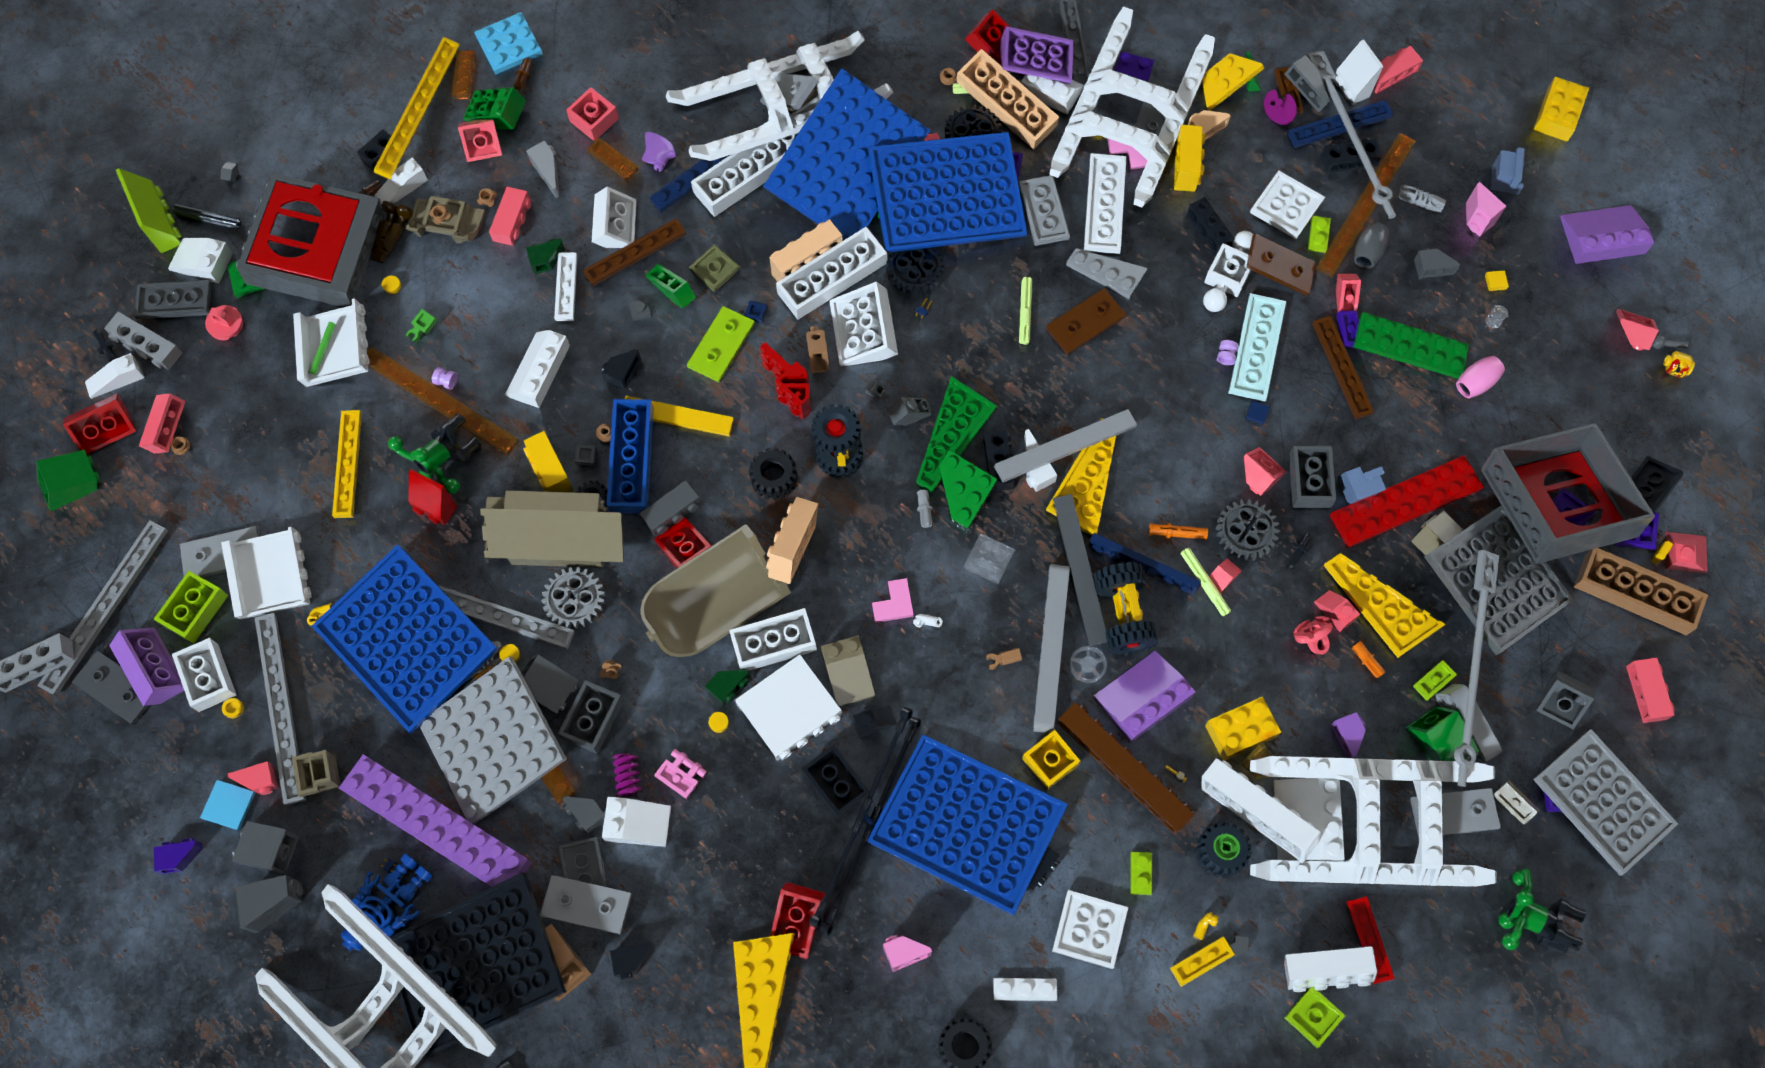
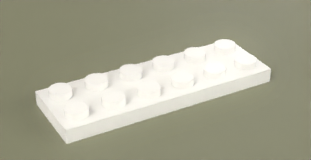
(1105, 203)

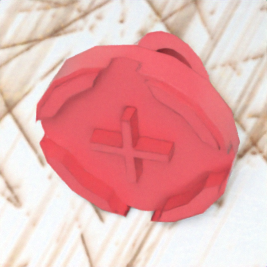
(224, 322)
(1313, 631)

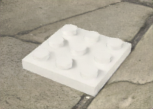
(1287, 204)
(1090, 929)

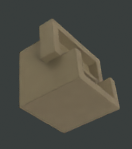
(1436, 532)
(315, 772)

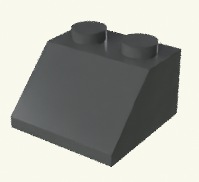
(1565, 699)

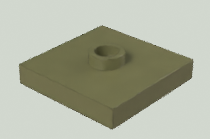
(714, 268)

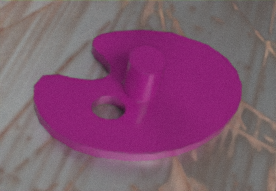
(1283, 111)

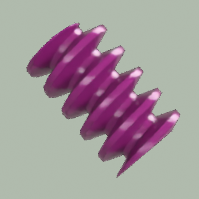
(626, 775)

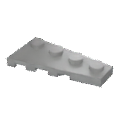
(1111, 273)

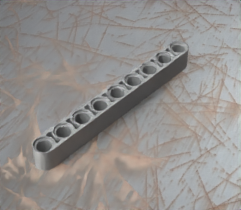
(1051, 649)

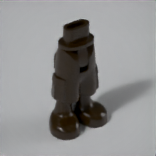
(390, 232)

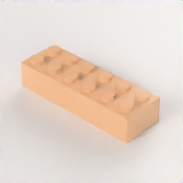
(1007, 99)

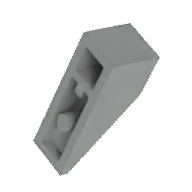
(544, 161)

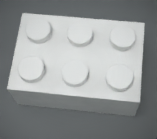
(204, 674)

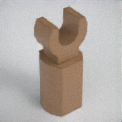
(1004, 658)

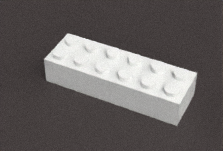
(831, 273)
(1260, 810)

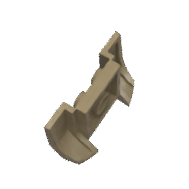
(462, 225)

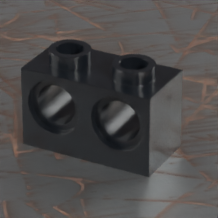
(372, 150)

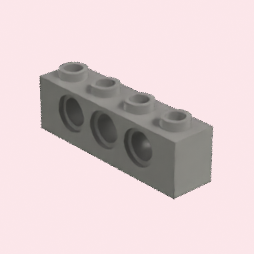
(122, 325)
(35, 661)

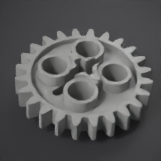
(563, 584)

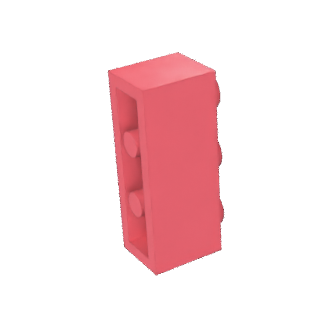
(1397, 67)
(510, 216)
(162, 423)
(1650, 690)

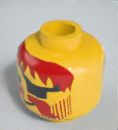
(1679, 364)

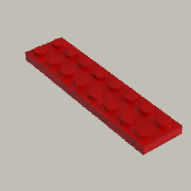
(1406, 501)

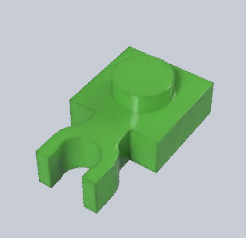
(422, 323)

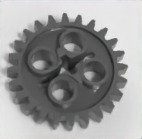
(1262, 538)

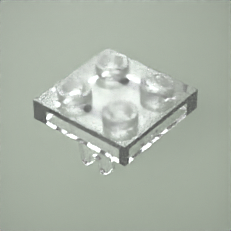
(989, 558)

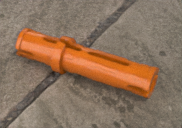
(1177, 531)

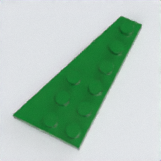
(956, 426)

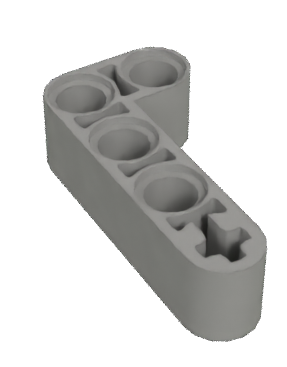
(1455, 698)

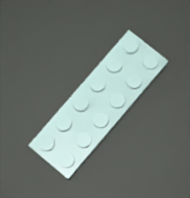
(1257, 347)

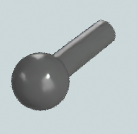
(1660, 341)

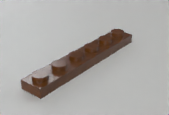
(634, 252)
(1343, 368)

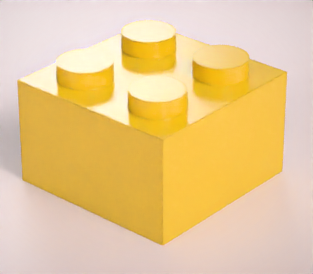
(1051, 760)

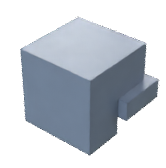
(1508, 171)
(1361, 485)

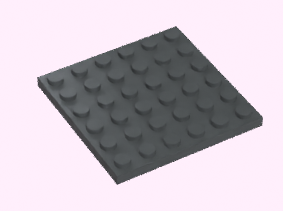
(1524, 590)

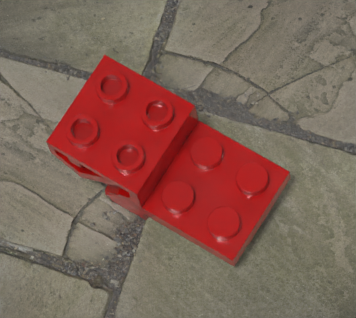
(790, 382)

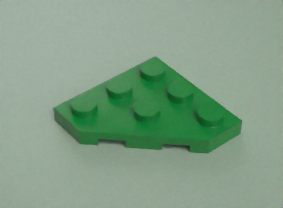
(965, 487)

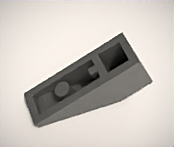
(1308, 81)

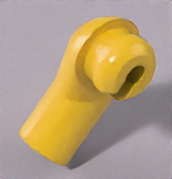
(317, 612)
(1203, 925)

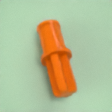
(1368, 659)

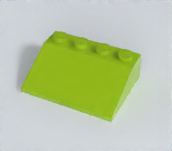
(150, 210)

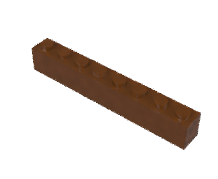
(1125, 768)

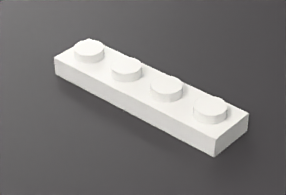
(566, 287)

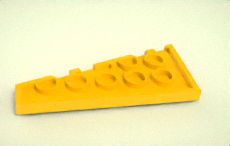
(1088, 484)
(1388, 611)
(760, 987)

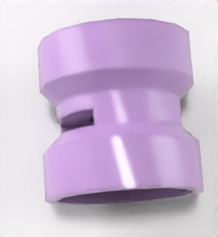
(1227, 353)
(444, 378)

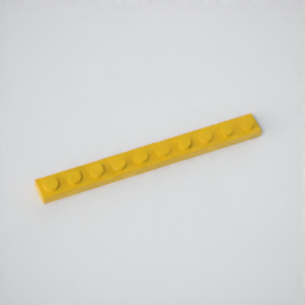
(416, 108)

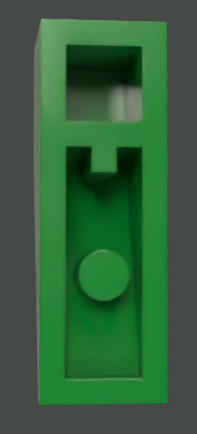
(671, 285)

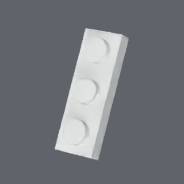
(1024, 989)

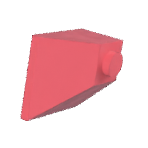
(479, 139)
(1638, 329)
(1261, 471)
(1687, 552)

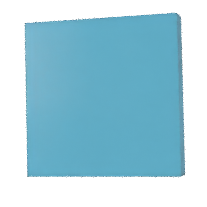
(228, 805)

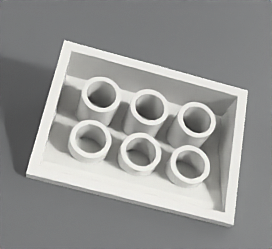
(863, 325)
(1320, 803)

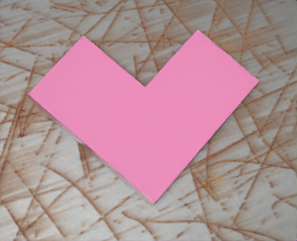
(1136, 160)
(898, 606)

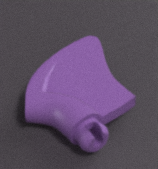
(657, 151)

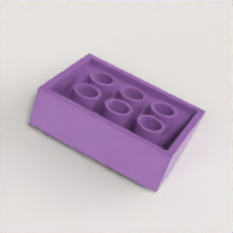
(1037, 54)
(1606, 234)
(1144, 696)

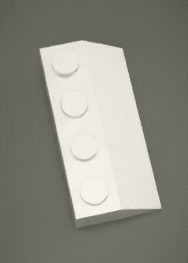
(538, 368)

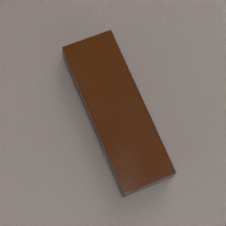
(1286, 87)

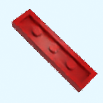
(1370, 937)

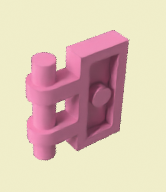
(678, 780)

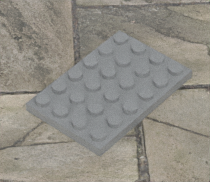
(1605, 802)

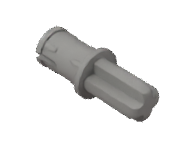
(924, 508)

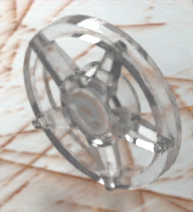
(1088, 664)

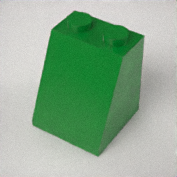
(66, 478)
(1439, 733)

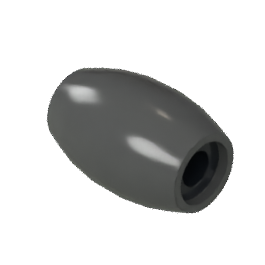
(1371, 245)

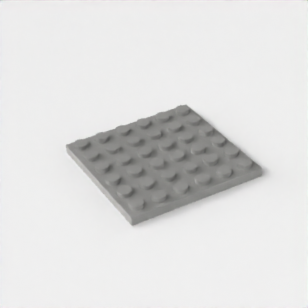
(492, 741)

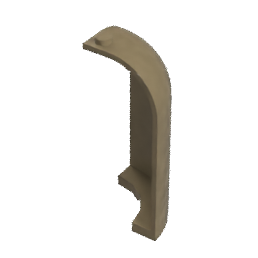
(710, 595)

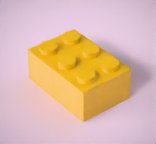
(1561, 109)
(1189, 158)
(546, 464)
(1242, 728)

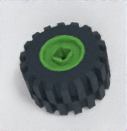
(1223, 850)

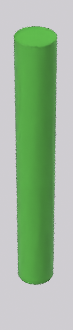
(322, 348)

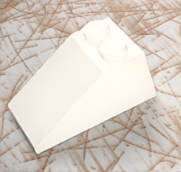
(1358, 73)
(201, 258)
(636, 822)

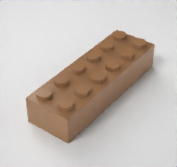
(1641, 591)

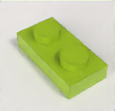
(1319, 234)
(1434, 680)
(1140, 873)

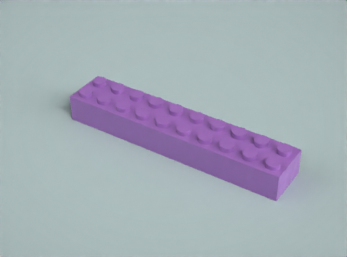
(433, 823)

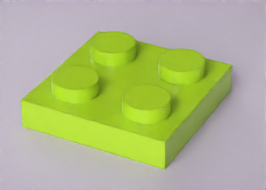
(1314, 1016)

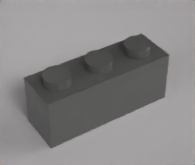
(670, 508)

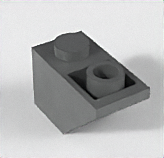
(908, 410)
(586, 811)

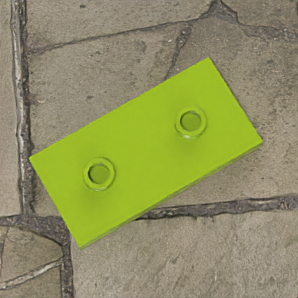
(720, 344)

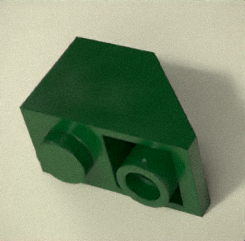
(544, 255)
(726, 684)

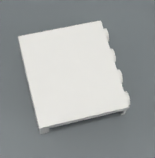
(346, 349)
(266, 574)
(789, 707)

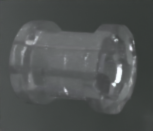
(1496, 317)

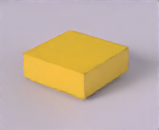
(1496, 280)
(1661, 552)

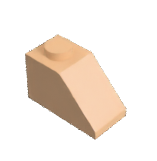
(1210, 121)

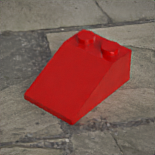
(988, 34)
(430, 498)
(682, 543)
(793, 915)

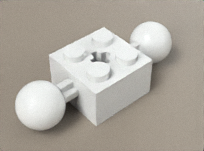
(1228, 272)

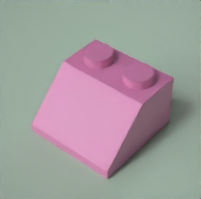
(1482, 210)
(904, 952)

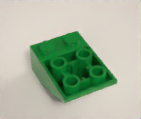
(499, 105)

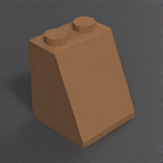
(569, 964)

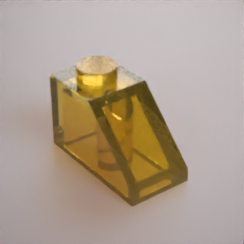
(1259, 752)

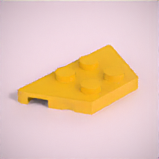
(1228, 77)

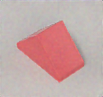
(1224, 574)

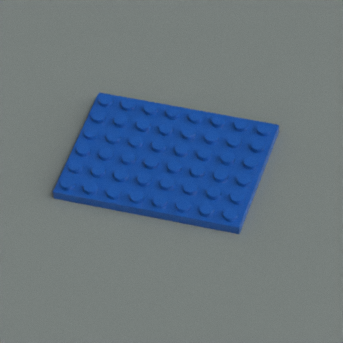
(828, 162)
(947, 192)
(404, 638)
(968, 824)

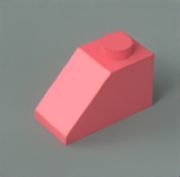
(1347, 292)
(1337, 609)
(258, 778)

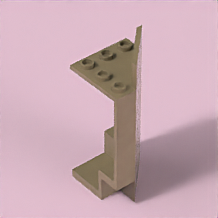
(552, 529)

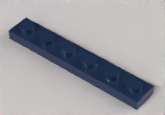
(1334, 125)
(681, 185)
(1150, 566)

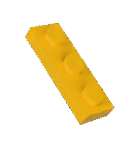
(1202, 961)

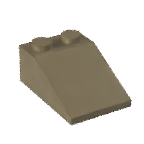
(847, 671)

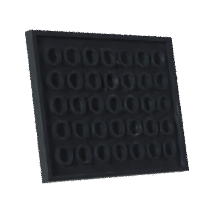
(485, 956)

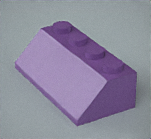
(147, 665)

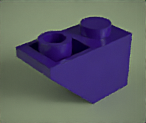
(175, 857)

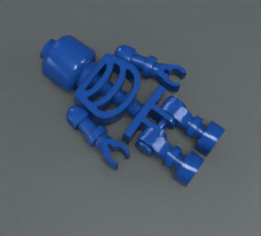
(392, 880)

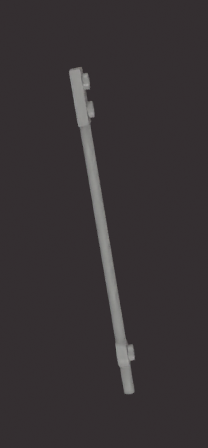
(1381, 193)
(1486, 583)

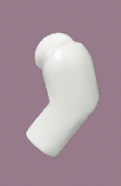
(927, 620)

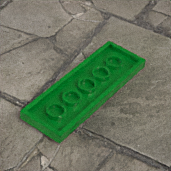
(1411, 345)

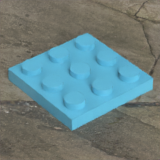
(508, 43)

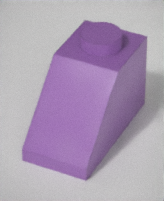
(1349, 733)

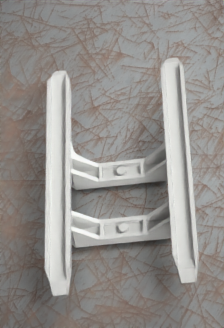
(764, 75)
(1106, 81)
(1365, 862)
(397, 972)

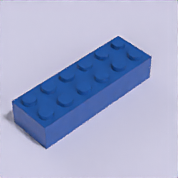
(630, 456)

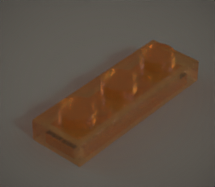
(463, 74)
(612, 159)

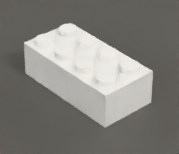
(773, 640)
(1330, 969)

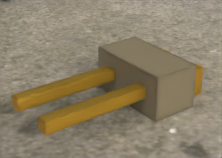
(1179, 776)

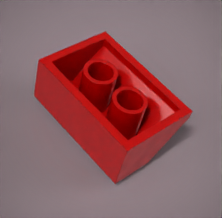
(99, 424)

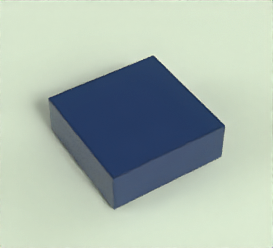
(756, 311)
(1257, 412)

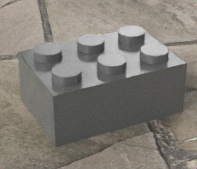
(1312, 477)
(591, 717)

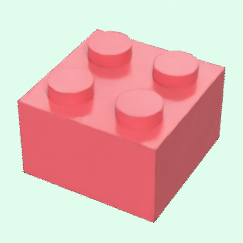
(592, 114)

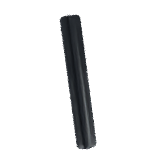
(207, 216)

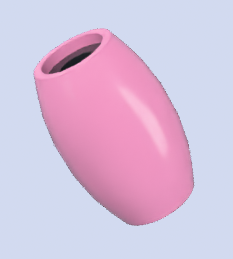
(1480, 376)

